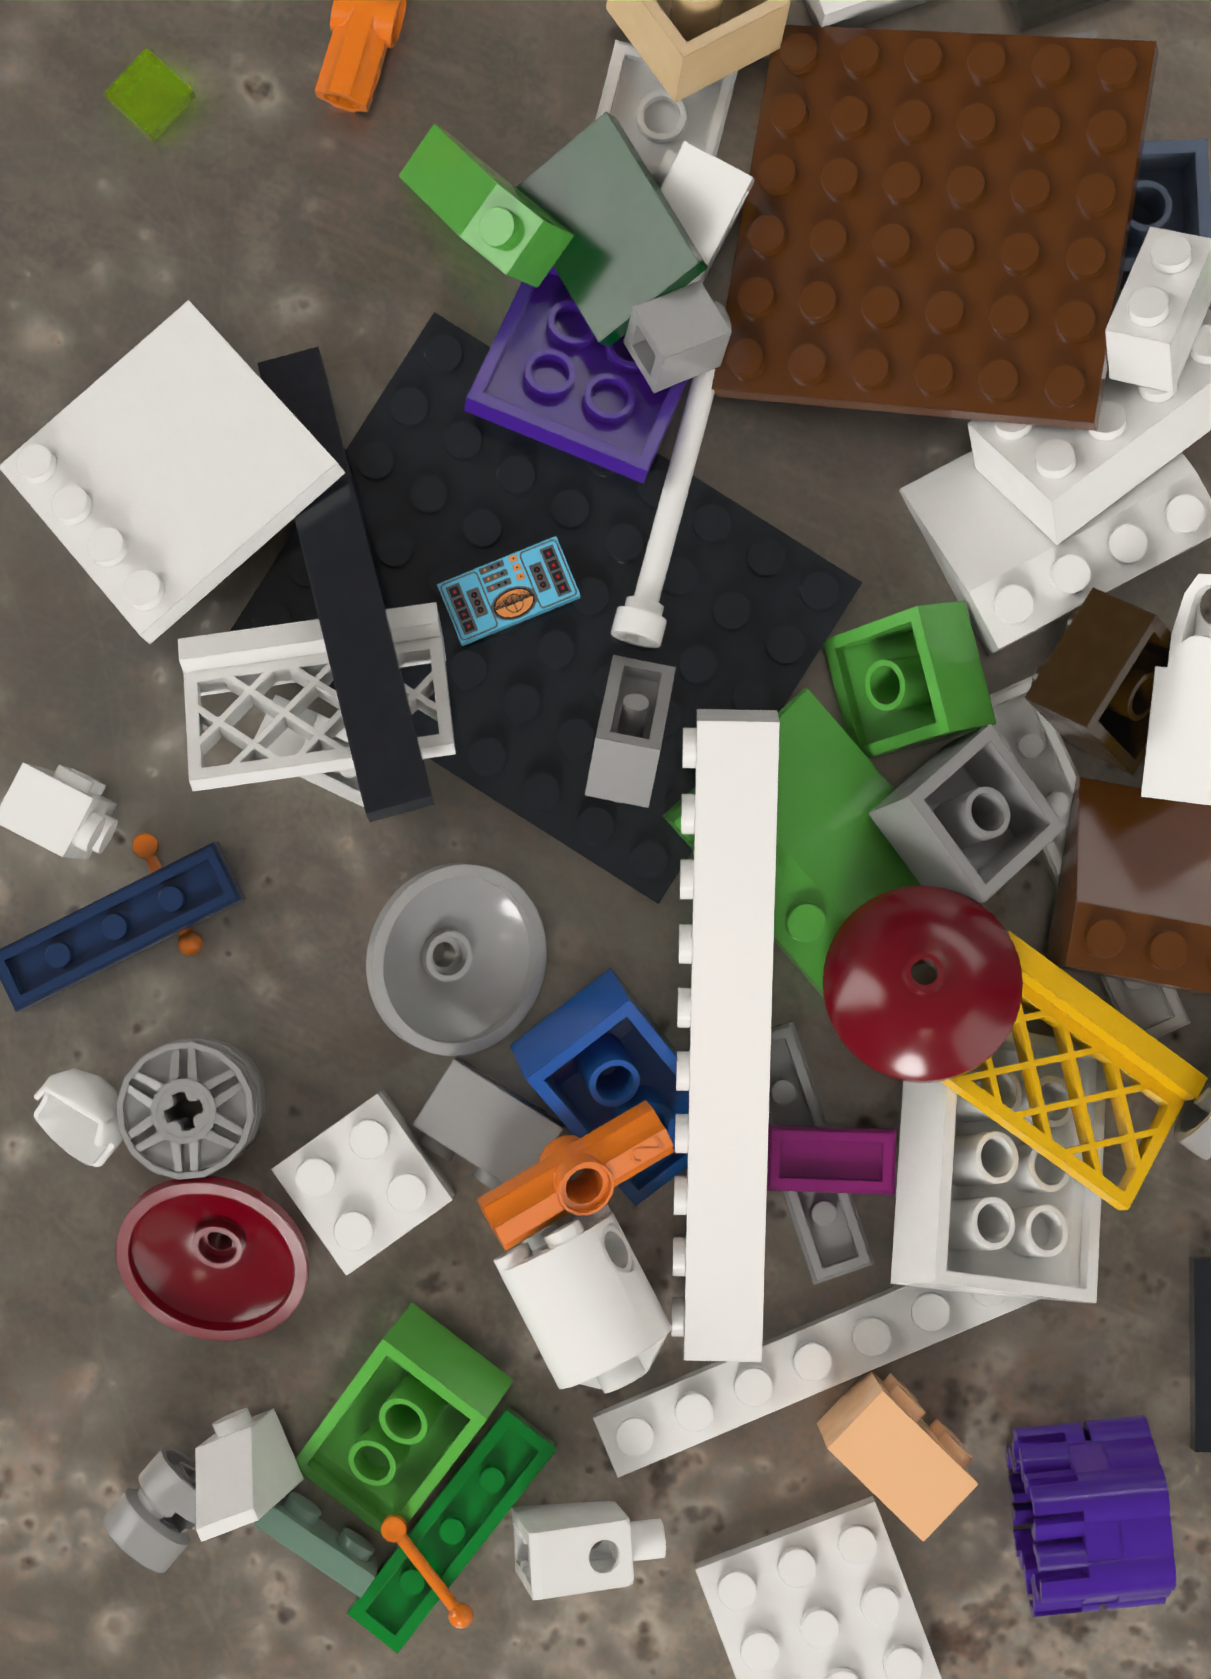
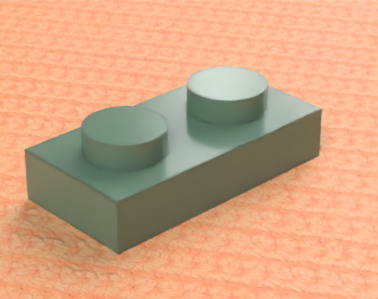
(339, 1555)

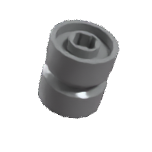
(155, 1519)

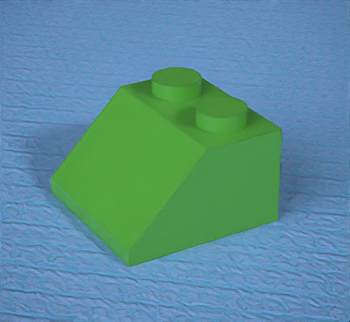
(910, 679)

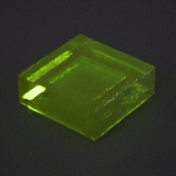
(149, 94)

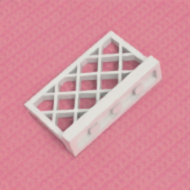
(267, 656)

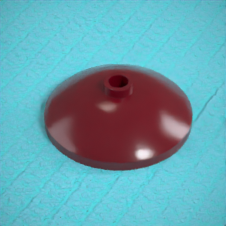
(912, 1027)
(209, 1280)

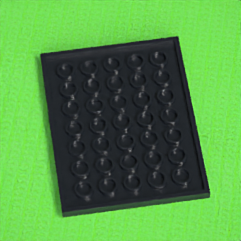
(527, 701)

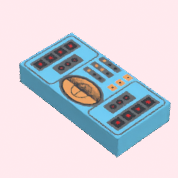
(509, 591)

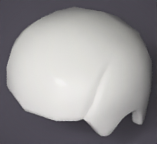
(80, 1115)

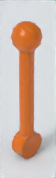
(147, 847)
(394, 1530)

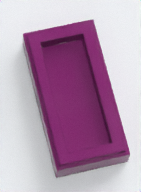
(831, 1159)

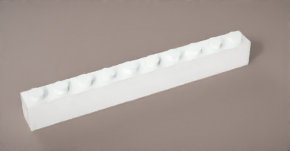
(729, 1032)

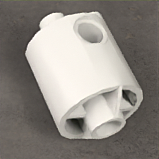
(586, 1302)

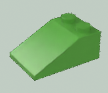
(402, 1420)

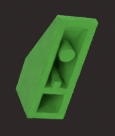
(485, 208)

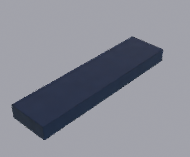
(118, 926)

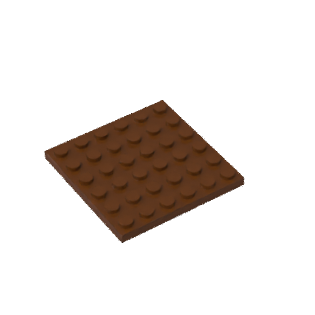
(937, 223)

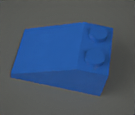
(601, 1060)

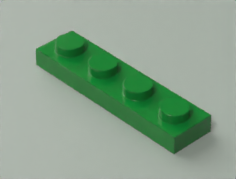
(454, 1527)

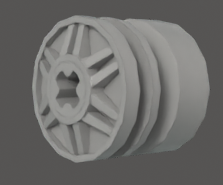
(206, 1071)

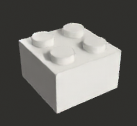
(364, 1182)

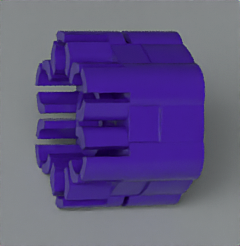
(1095, 1516)

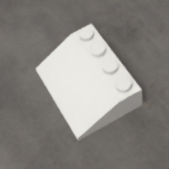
(1018, 575)
(984, 1205)

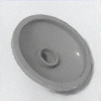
(488, 966)

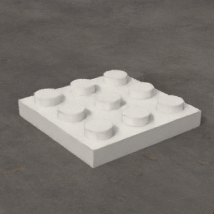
(818, 1603)

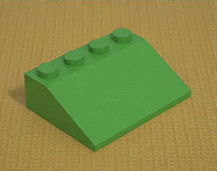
(825, 840)

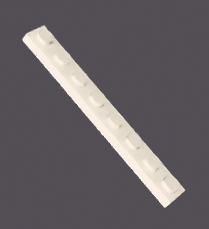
(791, 1369)

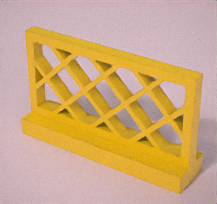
(1124, 1053)

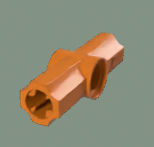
(357, 50)
(542, 1191)

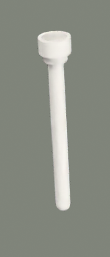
(641, 618)

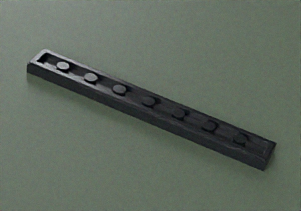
(352, 607)

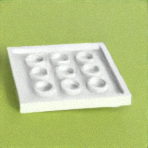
(170, 471)

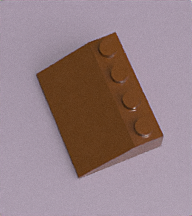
(1135, 889)

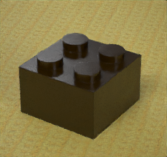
(1103, 678)

